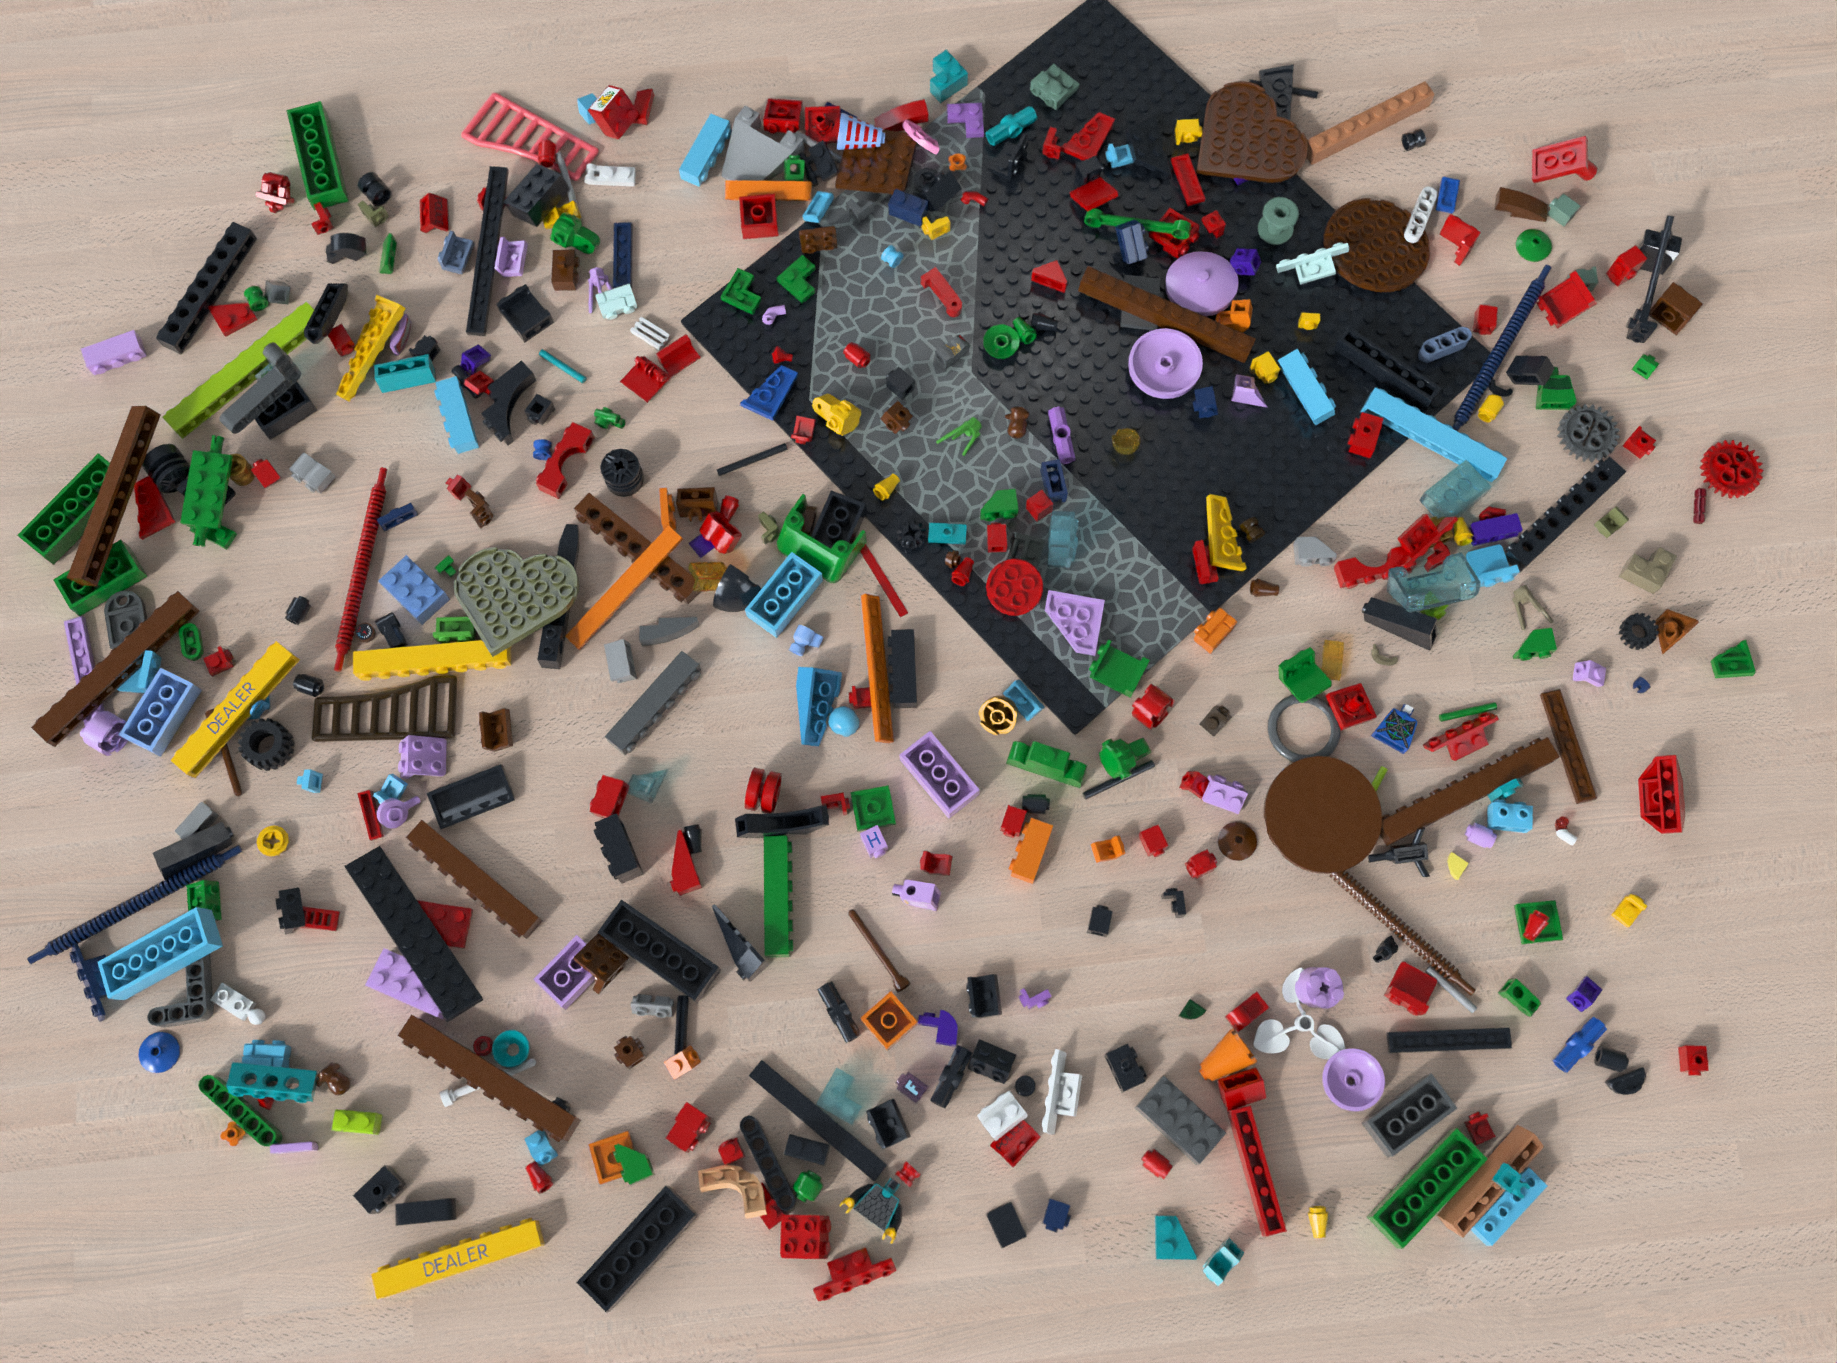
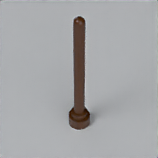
(229, 764)
(900, 982)

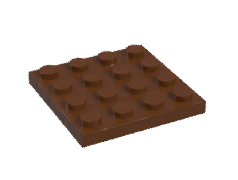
(878, 168)

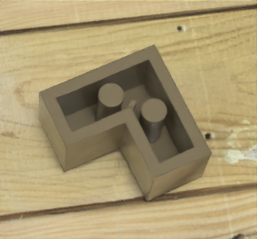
(1648, 573)

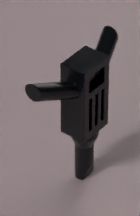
(1405, 853)

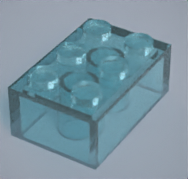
(1455, 492)
(1062, 539)

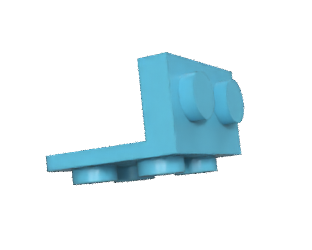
(1491, 565)
(144, 675)

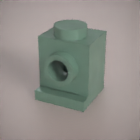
(1589, 277)

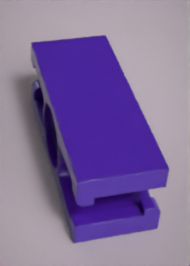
(1495, 529)

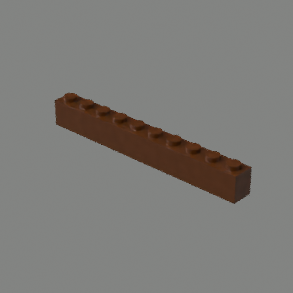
(1166, 314)
(114, 496)
(114, 669)
(1467, 791)
(489, 1078)

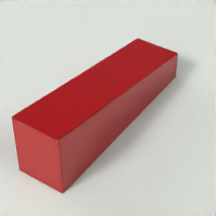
(369, 812)

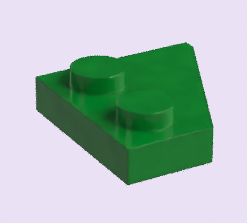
(1734, 662)

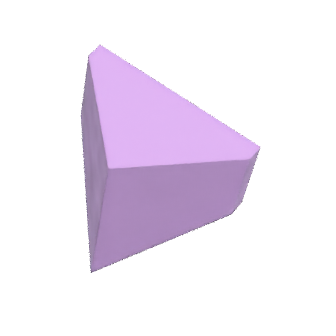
(1246, 391)

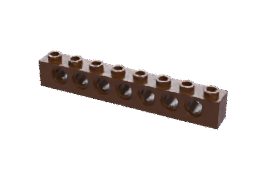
(590, 505)

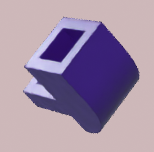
(946, 1026)

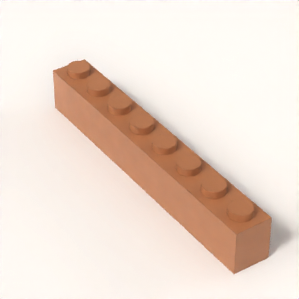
(1369, 122)

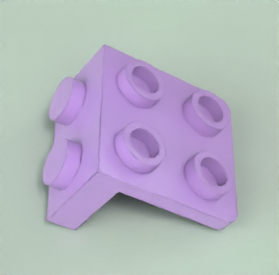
(422, 756)

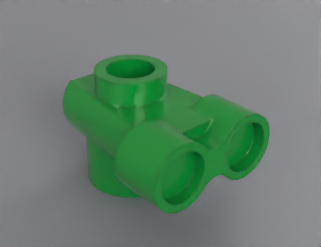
(606, 417)

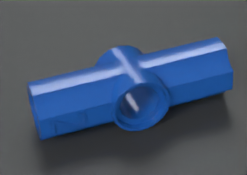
(1579, 1044)

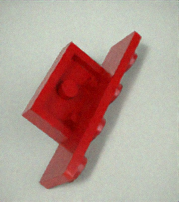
(1421, 536)
(1465, 738)
(851, 1272)

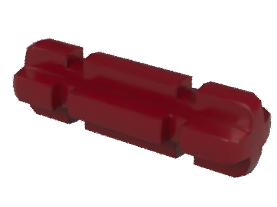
(1699, 506)

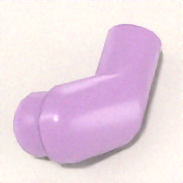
(772, 312)

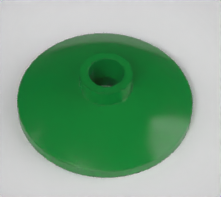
(1531, 251)
(1001, 334)

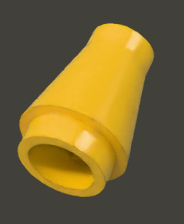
(885, 487)
(1462, 533)
(1318, 1219)

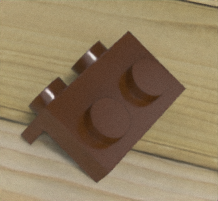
(481, 513)
(496, 730)

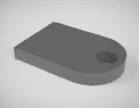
(125, 618)

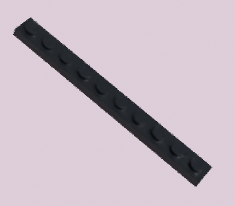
(487, 251)

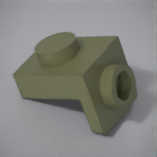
(1611, 522)
(769, 524)

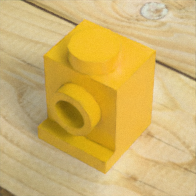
(1187, 131)
(1265, 367)

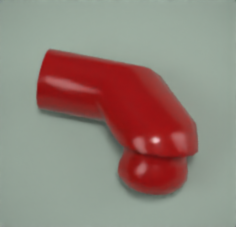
(1491, 512)

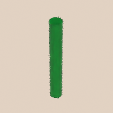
(1468, 711)

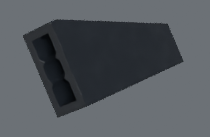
(1413, 626)
(192, 849)

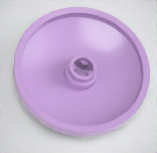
(1202, 283)
(1165, 363)

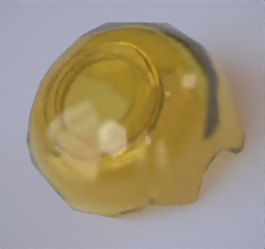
(1126, 441)

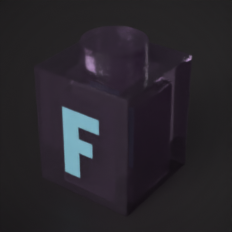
(911, 1087)

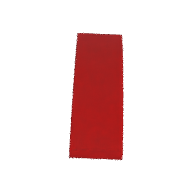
(894, 118)

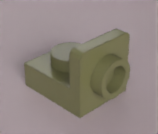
(375, 216)

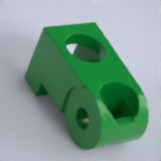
(1520, 996)

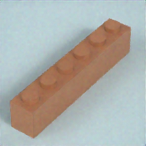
(1480, 1190)

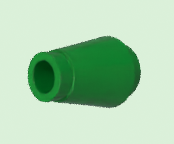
(1024, 330)

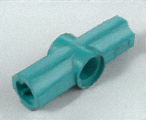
(1011, 126)

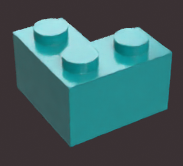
(949, 76)

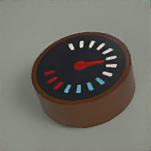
(365, 632)

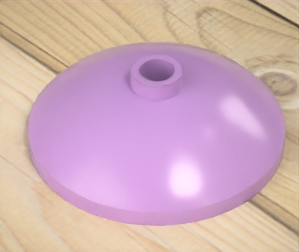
(1364, 1071)

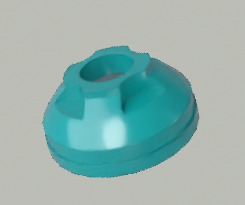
(501, 1046)

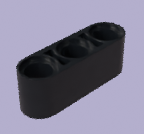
(425, 1211)

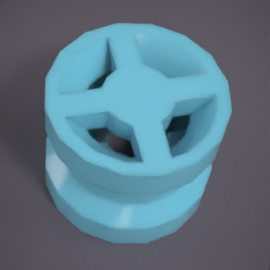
(892, 256)

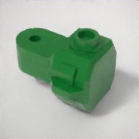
(570, 233)
(1121, 757)

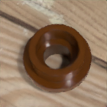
(952, 559)

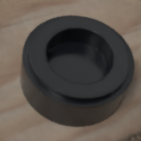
(1025, 1086)

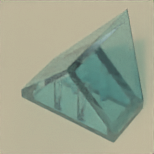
(646, 785)

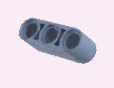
(1452, 341)

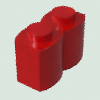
(720, 532)

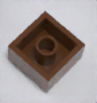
(1675, 308)

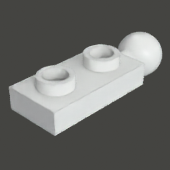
(238, 1004)

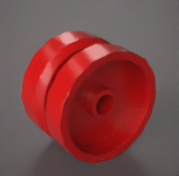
(763, 790)

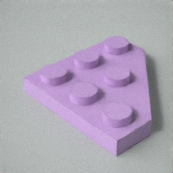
(1076, 619)

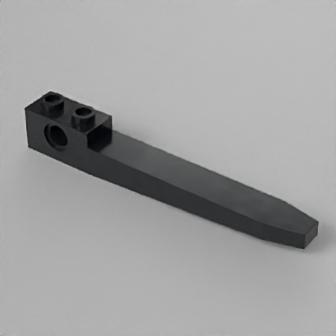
(554, 633)

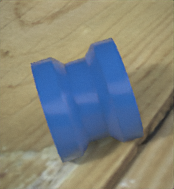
(542, 449)

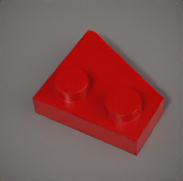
(232, 317)

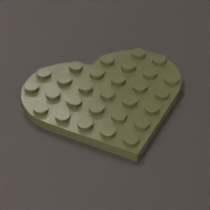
(513, 595)

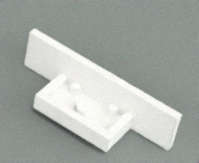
(1063, 1093)

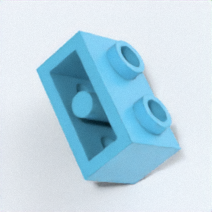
(1509, 817)

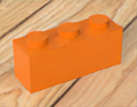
(1030, 850)

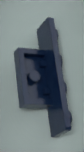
(90, 974)

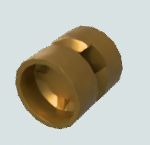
(241, 471)

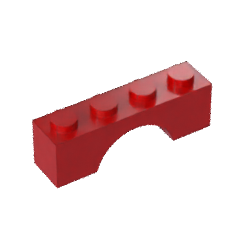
(575, 440)
(1352, 572)

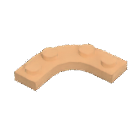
(736, 1178)

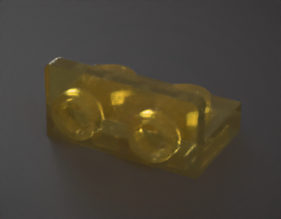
(707, 575)

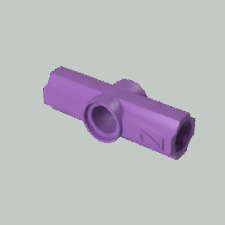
(1063, 444)

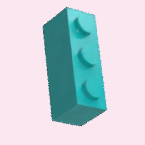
(405, 373)

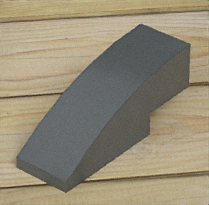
(667, 630)

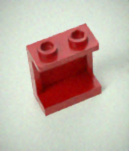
(1566, 301)

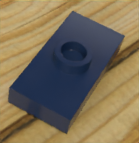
(397, 516)

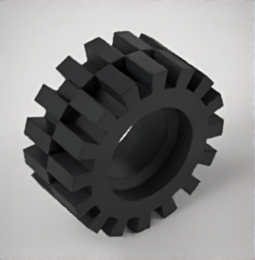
(1645, 623)

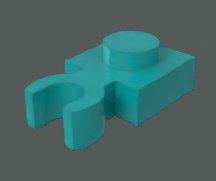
(1510, 1180)

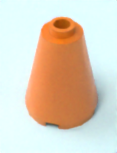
(1227, 1057)

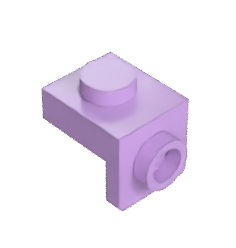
(1589, 672)

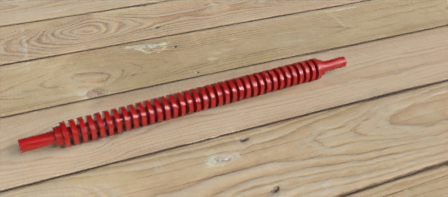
(360, 570)

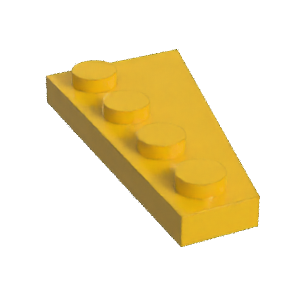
(1222, 541)

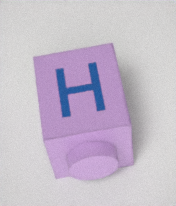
(874, 842)

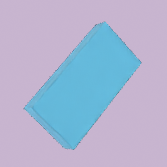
(818, 207)

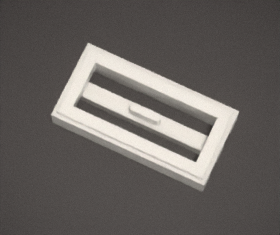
(638, 325)

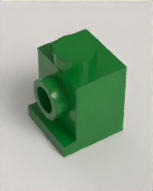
(798, 173)

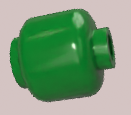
(808, 1186)

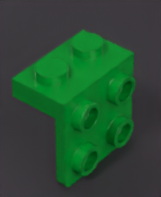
(1303, 676)

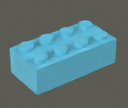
(784, 594)

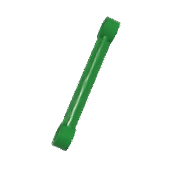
(1179, 229)

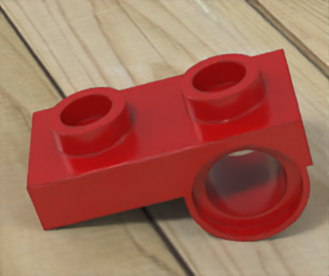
(1247, 1012)

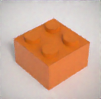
(889, 1021)

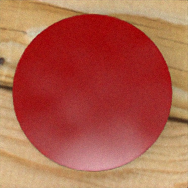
(1014, 587)

